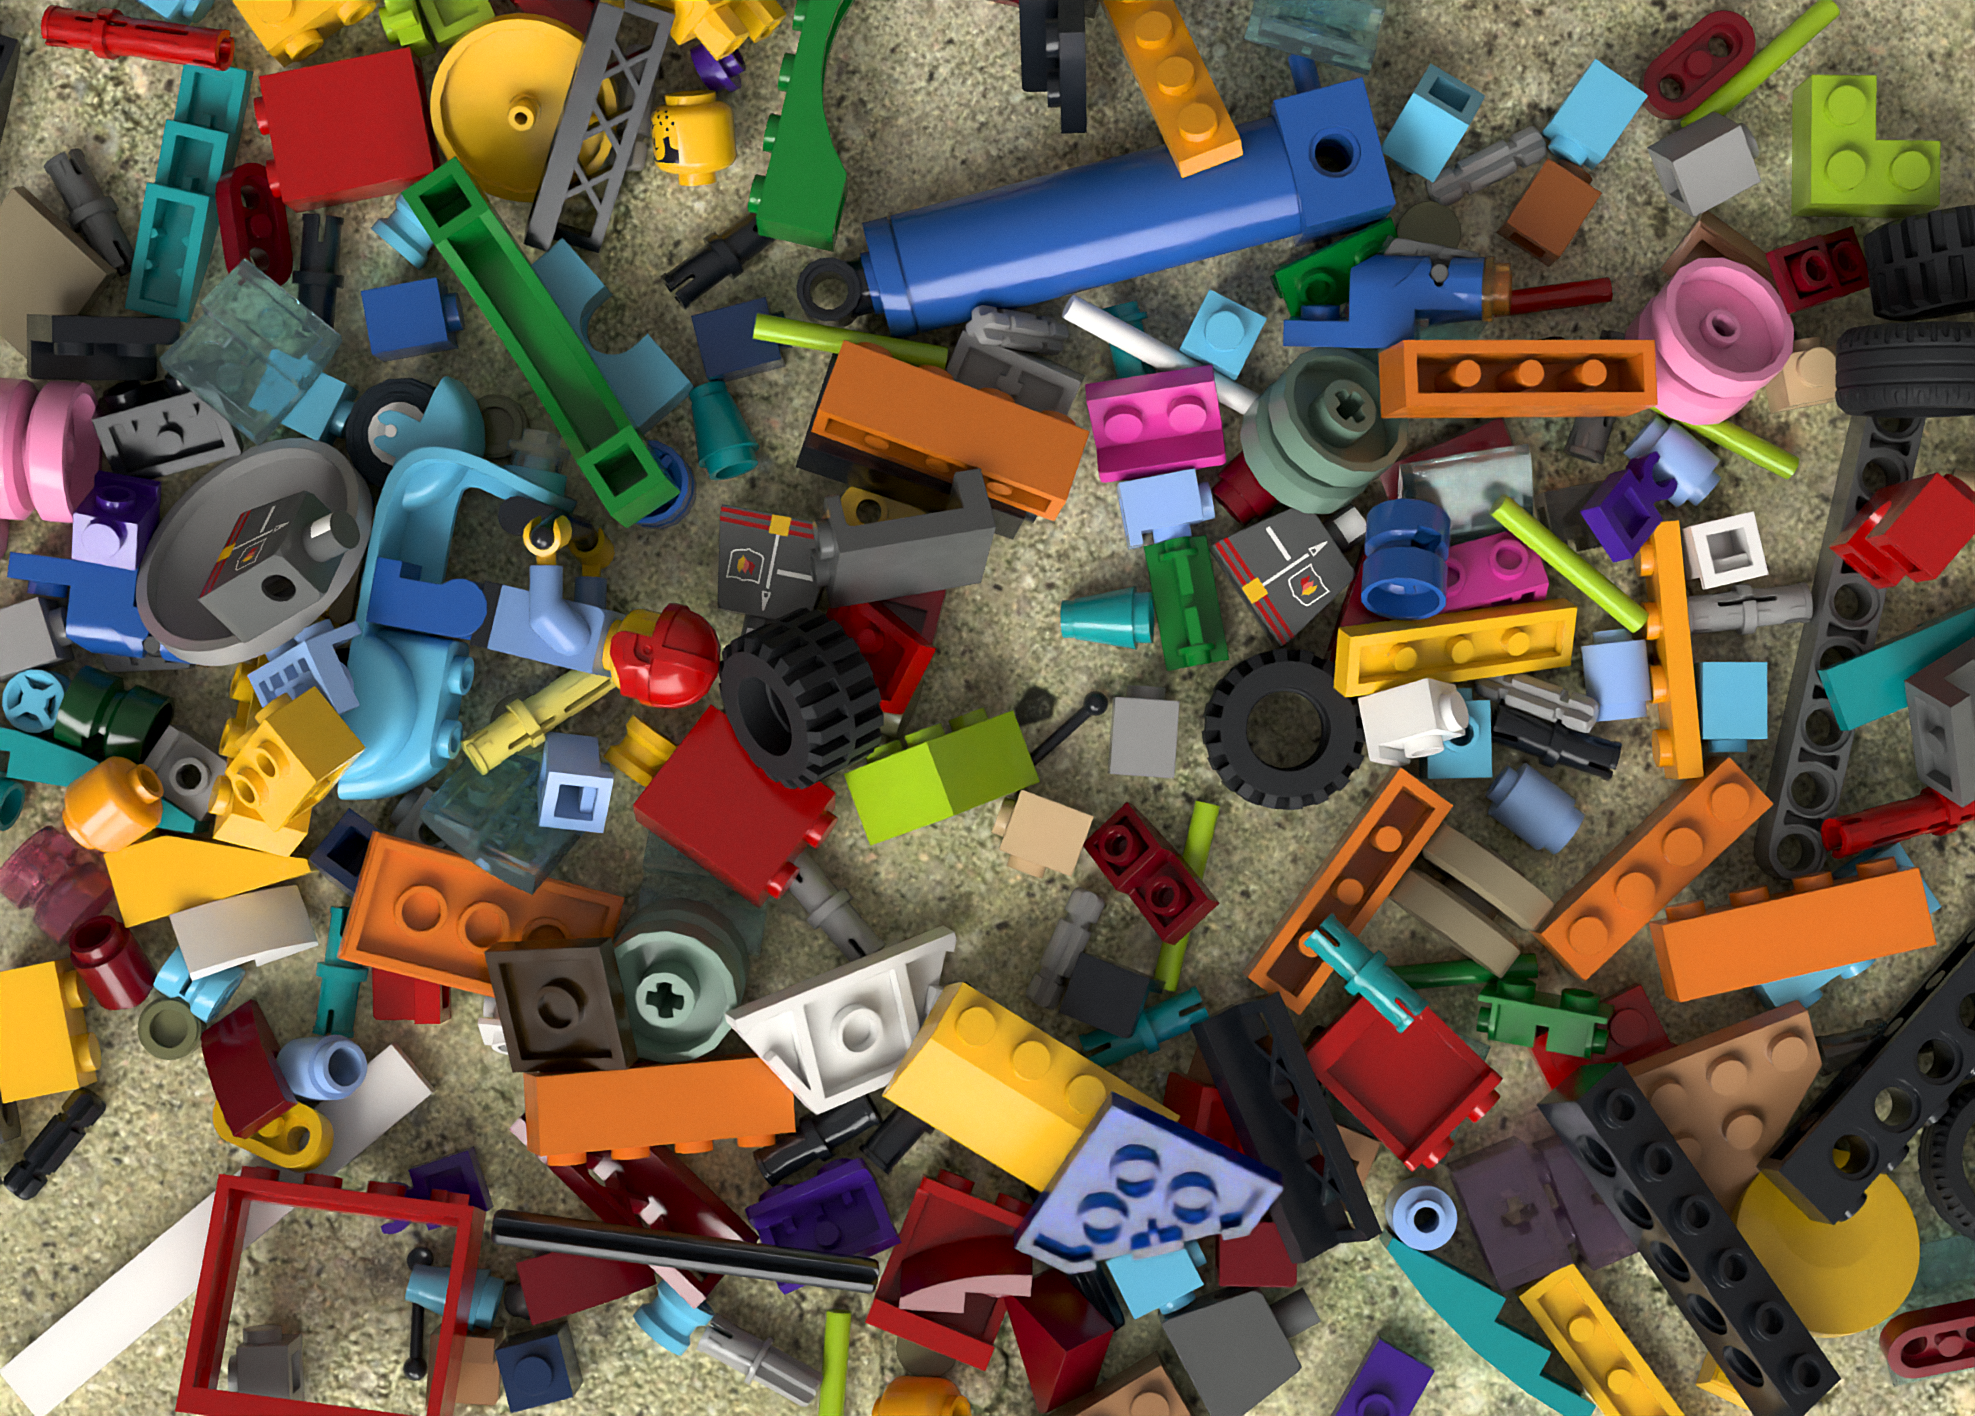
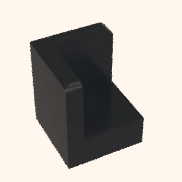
(1108, 994)

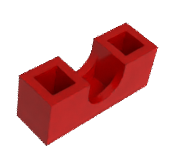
(1909, 530)

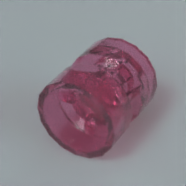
(76, 891)

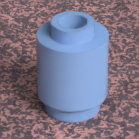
(1680, 458)
(1617, 674)
(1534, 808)
(322, 1067)
(1407, 1199)

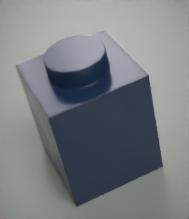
(728, 344)
(344, 851)
(539, 1366)

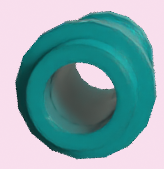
(1125, 363)

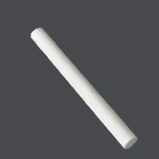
(1150, 349)

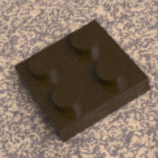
(561, 1005)

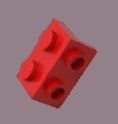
(891, 648)

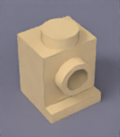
(1805, 378)

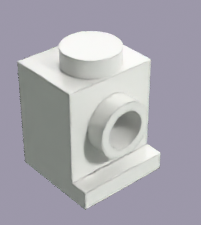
(1723, 551)
(1412, 720)

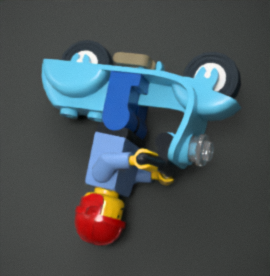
(424, 454)

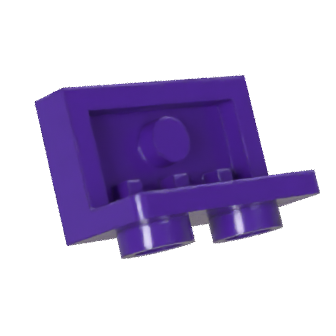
(829, 1213)

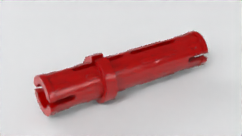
(115, 35)
(1894, 823)

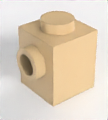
(1041, 834)

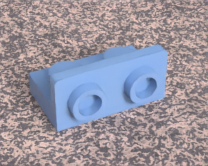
(309, 662)

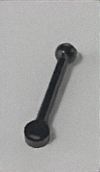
(1094, 704)
(415, 1366)

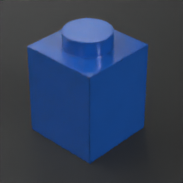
(412, 319)

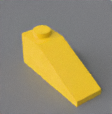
(185, 871)

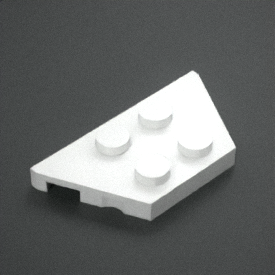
(848, 1025)

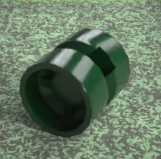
(106, 716)

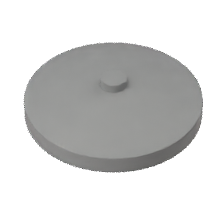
(200, 524)

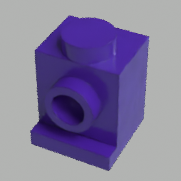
(116, 520)

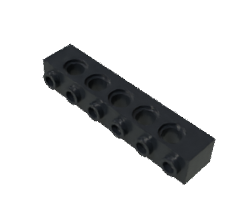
(1803, 1159)
(1688, 1240)

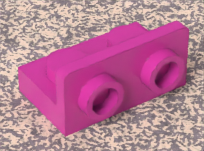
(1156, 423)
(1493, 574)

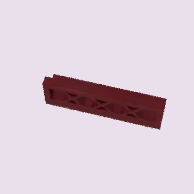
(662, 1194)

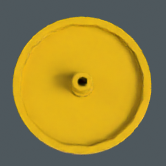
(503, 98)
(1840, 1273)

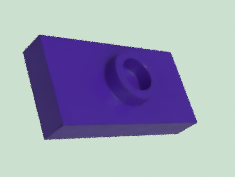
(1384, 1383)

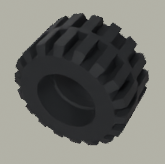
(1923, 265)
(800, 698)
(1227, 730)

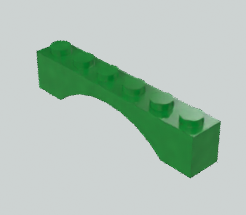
(805, 179)
(541, 342)

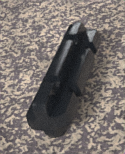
(54, 1143)

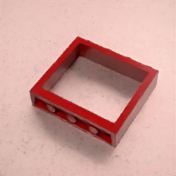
(318, 1192)

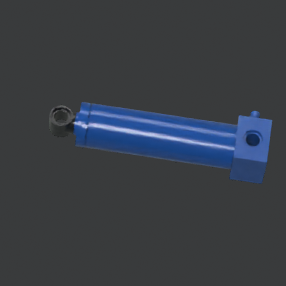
(1118, 218)

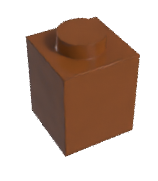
(1550, 210)

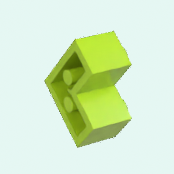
(1841, 164)
(940, 774)

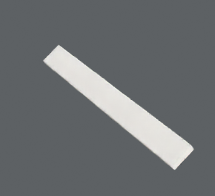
(172, 1264)

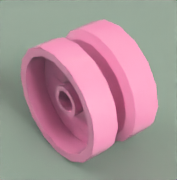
(1715, 339)
(46, 448)

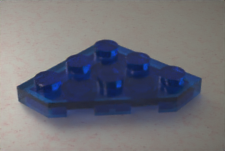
(1143, 1191)

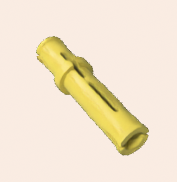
(531, 719)

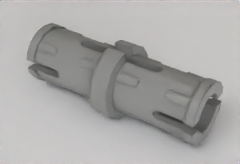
(1749, 608)
(832, 910)

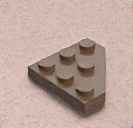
(1733, 1093)

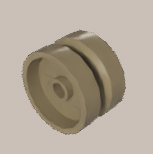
(1475, 892)

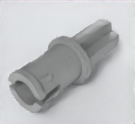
(760, 1361)

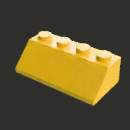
(1002, 1085)

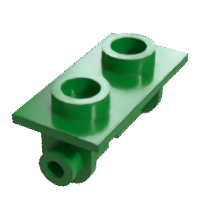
(1325, 274)
(1186, 602)
(1570, 1017)

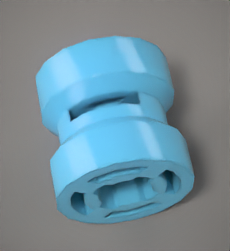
(205, 995)

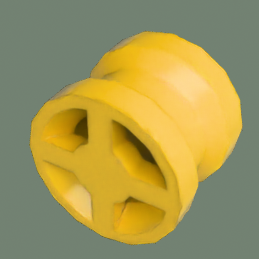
(641, 751)

